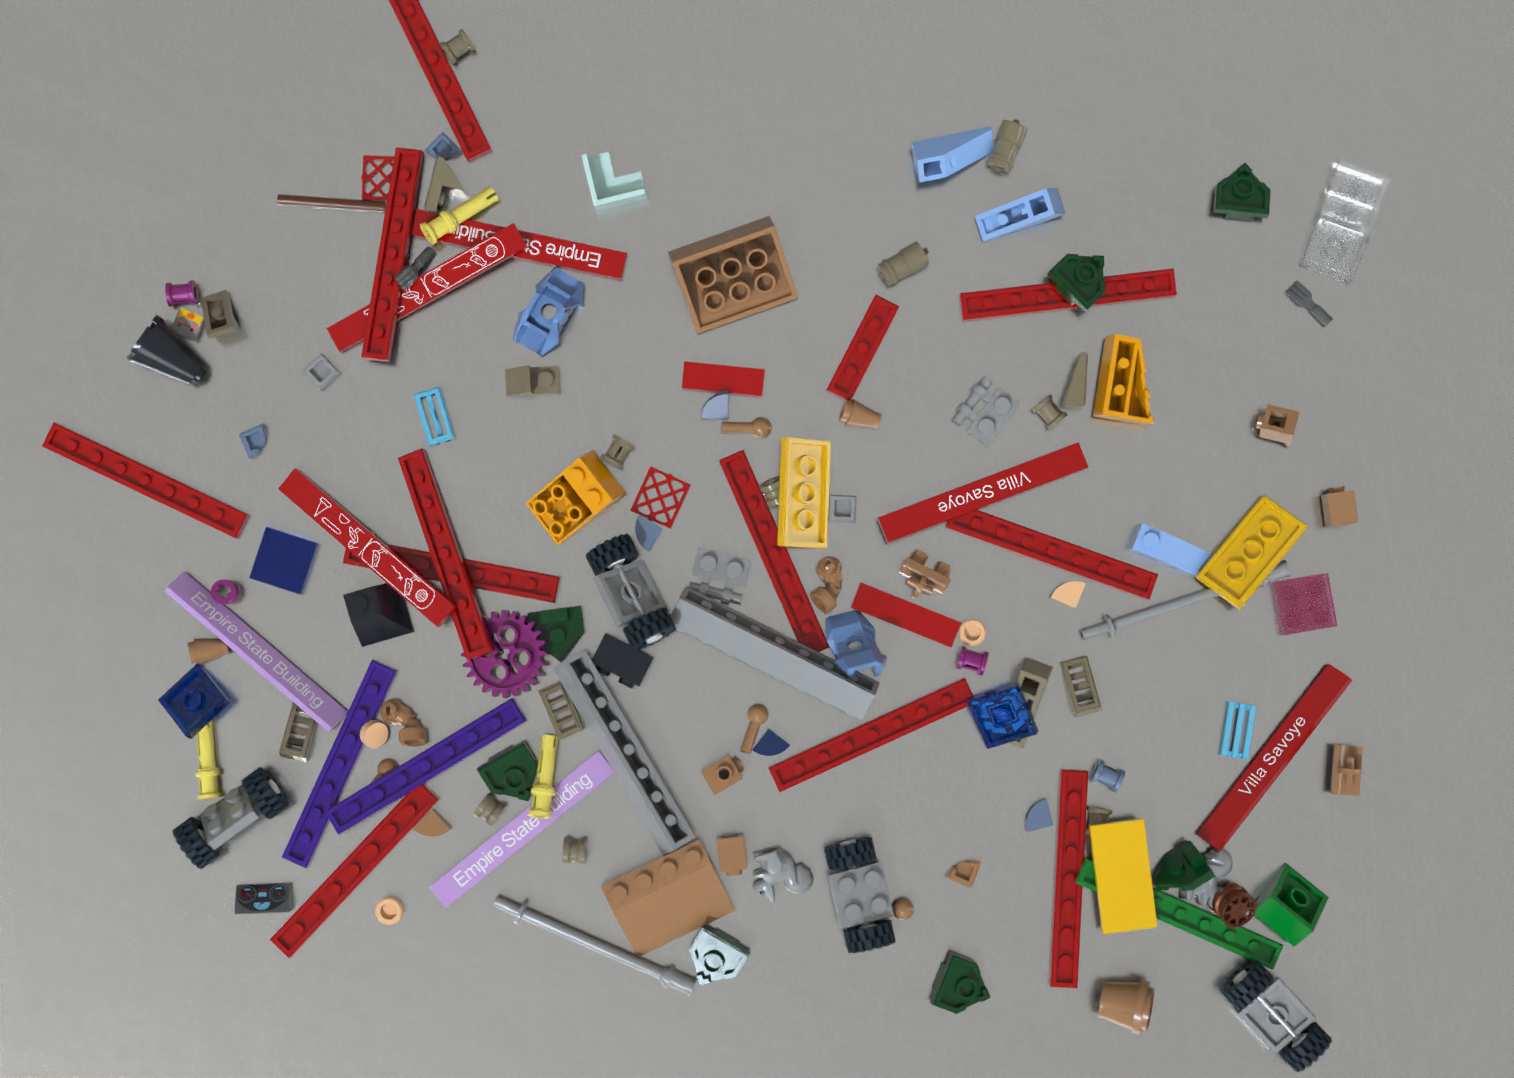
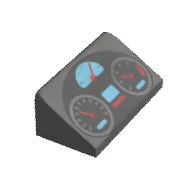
(263, 898)

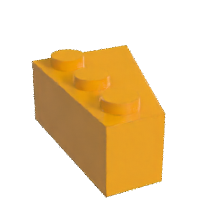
(1122, 382)

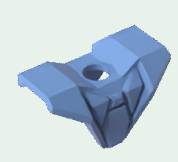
(541, 333)
(850, 628)

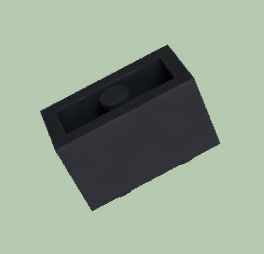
(619, 658)

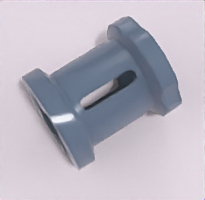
(1107, 776)

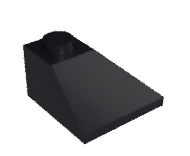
(378, 614)

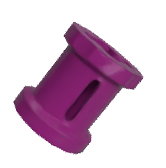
(181, 293)
(231, 597)
(972, 660)

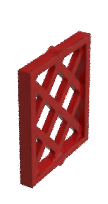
(368, 158)
(651, 517)

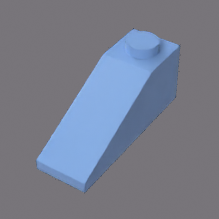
(1020, 214)
(1168, 549)

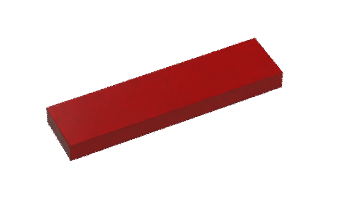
(862, 348)
(906, 614)

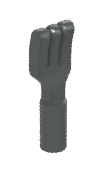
(409, 273)
(1303, 297)

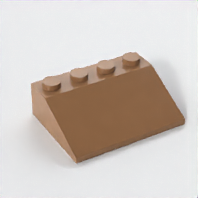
(733, 274)
(667, 897)

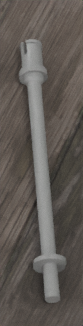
(1110, 625)
(666, 975)

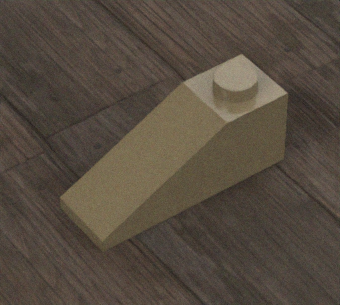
(1032, 682)

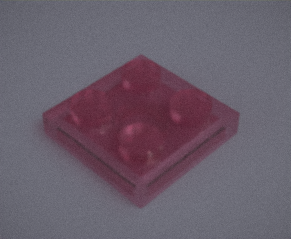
(1305, 604)

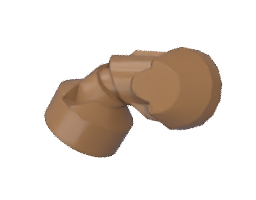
(830, 573)
(397, 714)

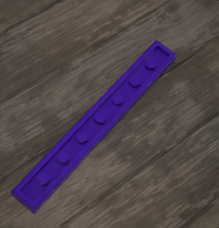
(338, 764)
(425, 766)

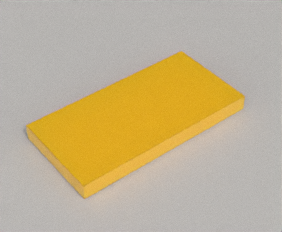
(804, 492)
(1252, 552)
(1122, 876)

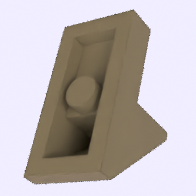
(440, 176)
(218, 315)
(532, 381)

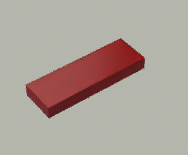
(722, 377)

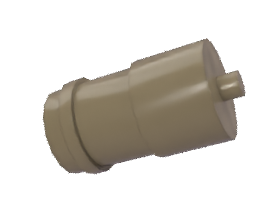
(1007, 144)
(906, 262)

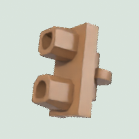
(924, 578)
(1346, 770)

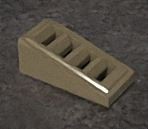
(1076, 389)
(1086, 709)
(561, 734)
(295, 754)

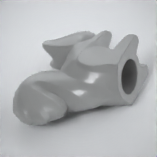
(1221, 864)
(780, 867)

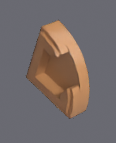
(431, 825)
(964, 872)

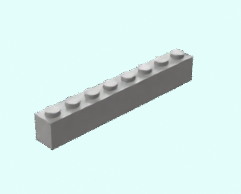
(773, 653)
(624, 752)

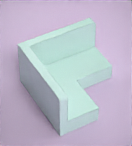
(607, 189)

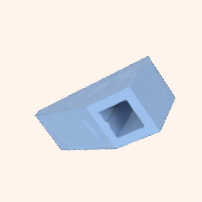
(949, 153)

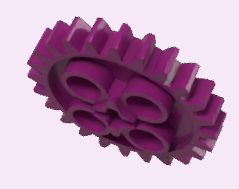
(525, 640)

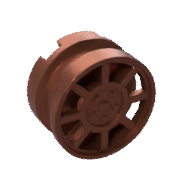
(1233, 904)

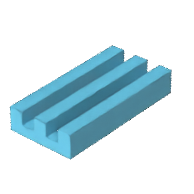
(441, 438)
(1248, 730)

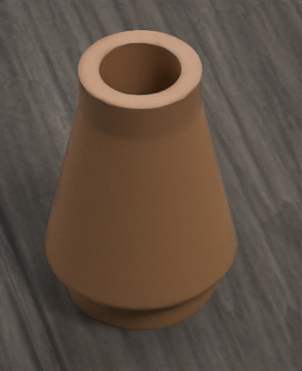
(859, 415)
(206, 649)

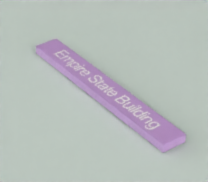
(256, 651)
(520, 831)

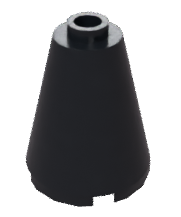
(166, 353)

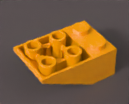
(575, 497)

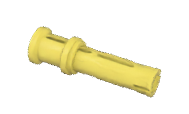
(448, 220)
(207, 769)
(543, 789)

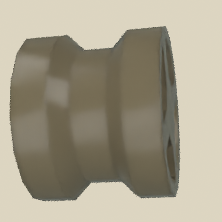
(771, 490)
(489, 809)
(574, 851)

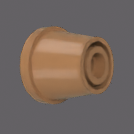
(1127, 1004)

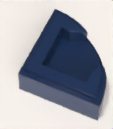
(770, 744)

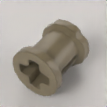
(457, 46)
(1049, 412)
(624, 447)
(1098, 816)

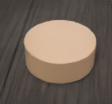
(972, 632)
(374, 734)
(389, 910)

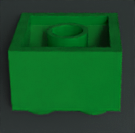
(1291, 905)

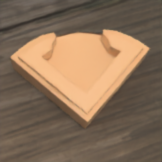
(1069, 593)

